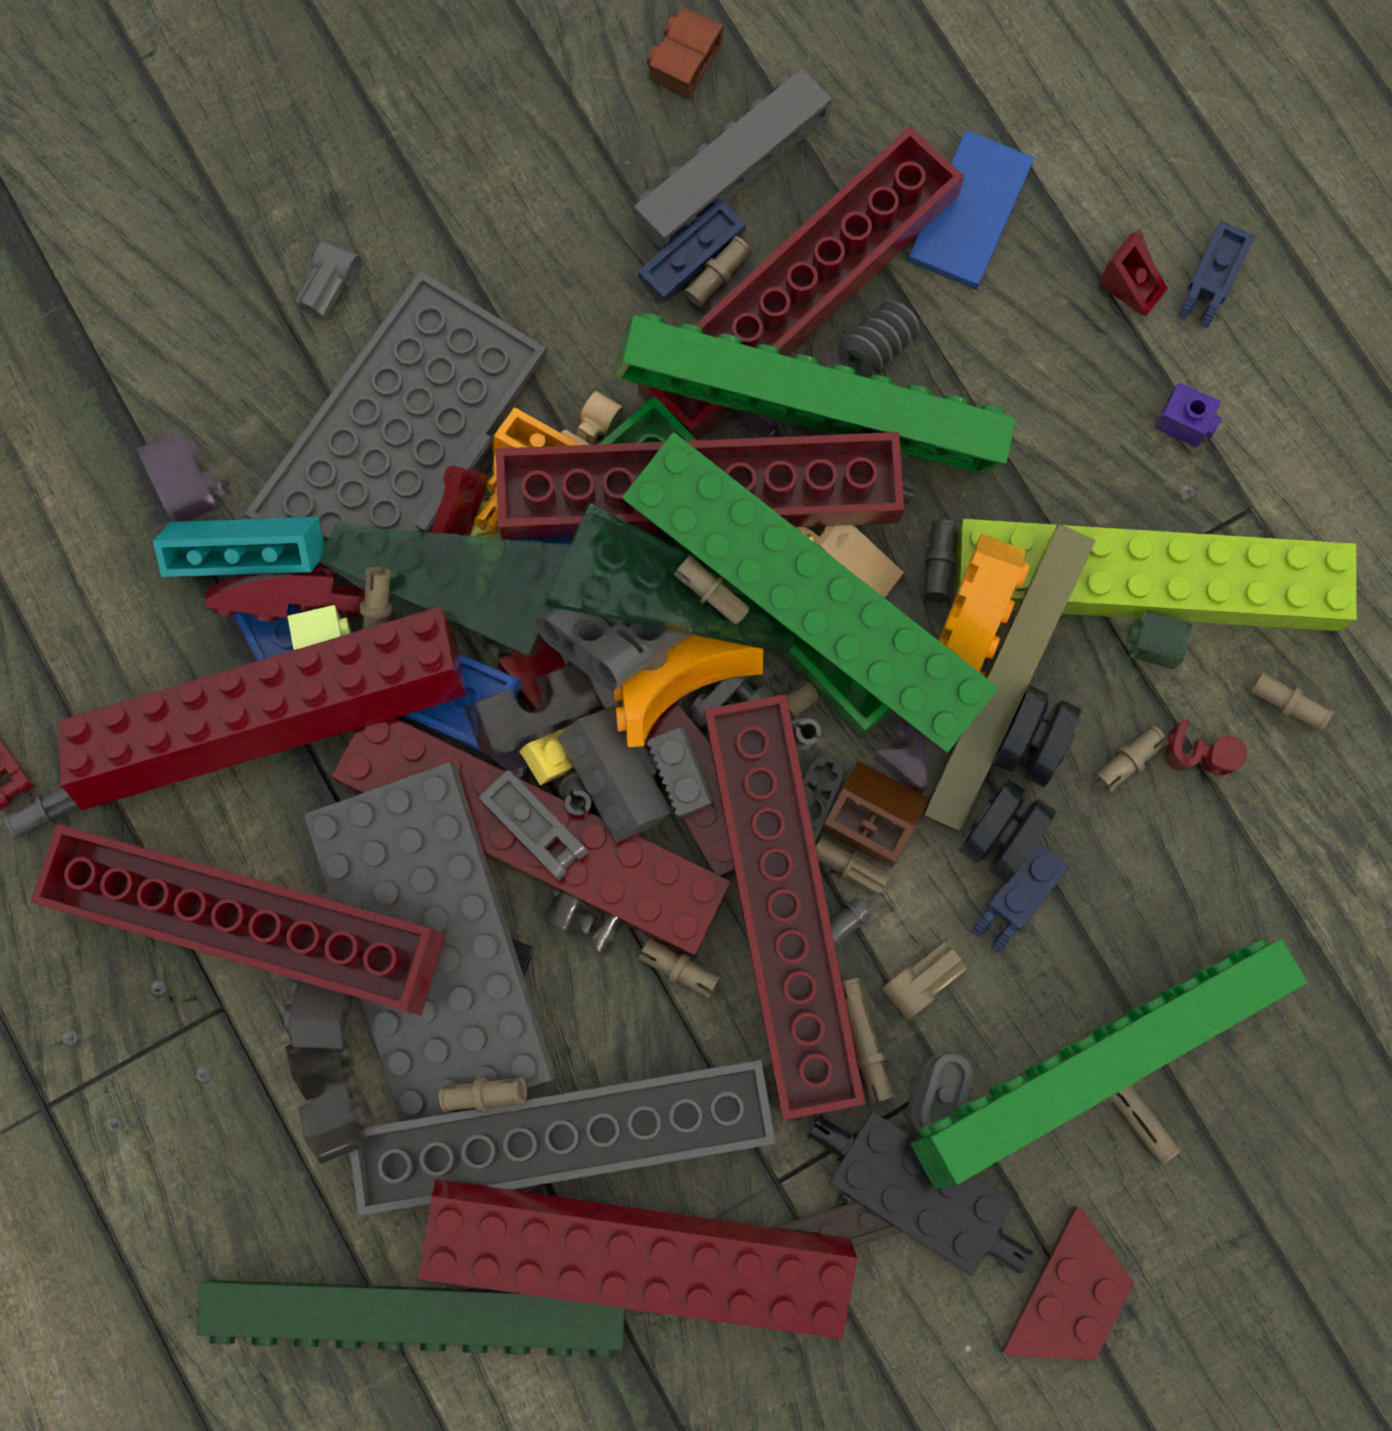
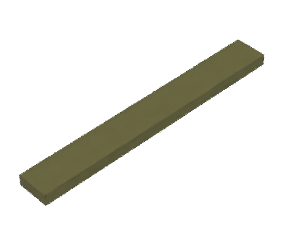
(1011, 674)

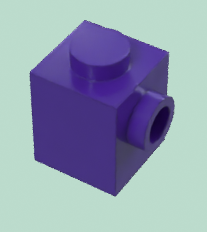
(1189, 415)

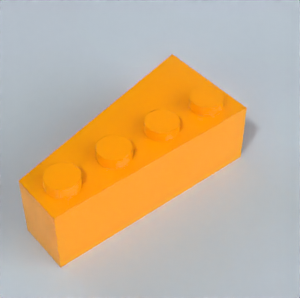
(984, 600)

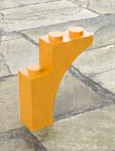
(688, 667)

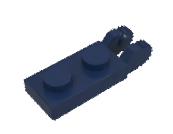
(1217, 269)
(1022, 894)

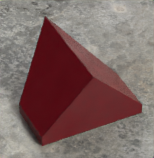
(1133, 275)

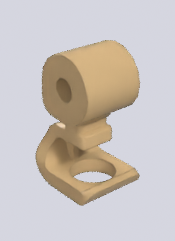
(597, 418)

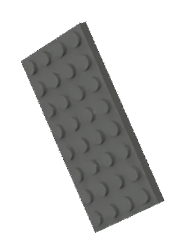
(402, 415)
(420, 860)

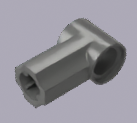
(331, 271)

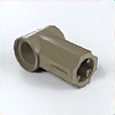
(917, 985)

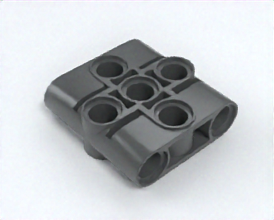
(607, 647)

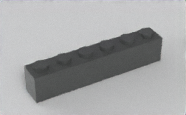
(733, 158)

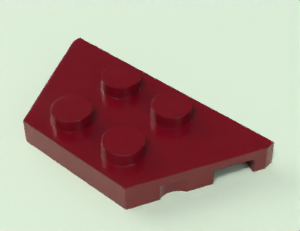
(1072, 1297)

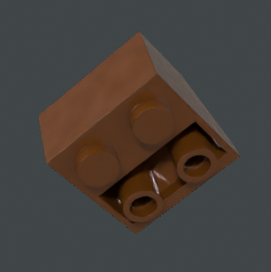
(875, 814)

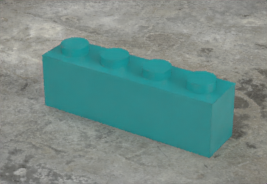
(239, 546)

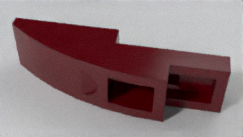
(269, 594)

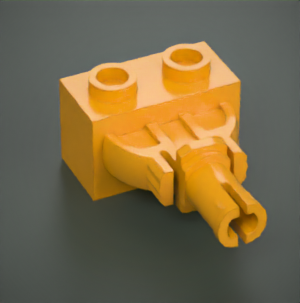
(516, 432)

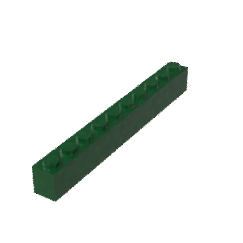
(405, 1316)

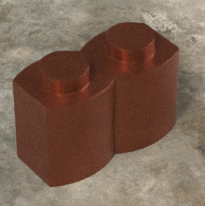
(685, 51)

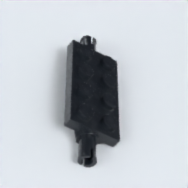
(888, 1179)

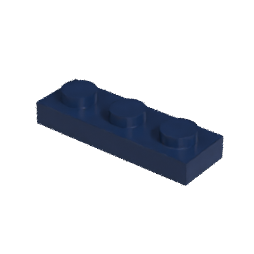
(691, 250)

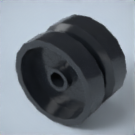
(1041, 738)
(1004, 829)

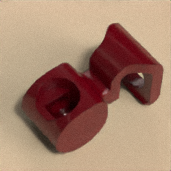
(1217, 758)

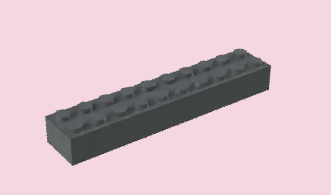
(565, 1136)

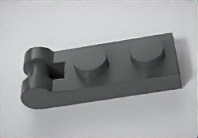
(532, 823)

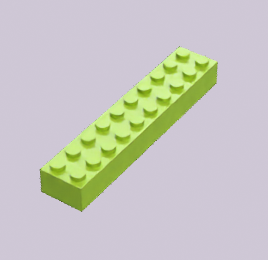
(1191, 575)

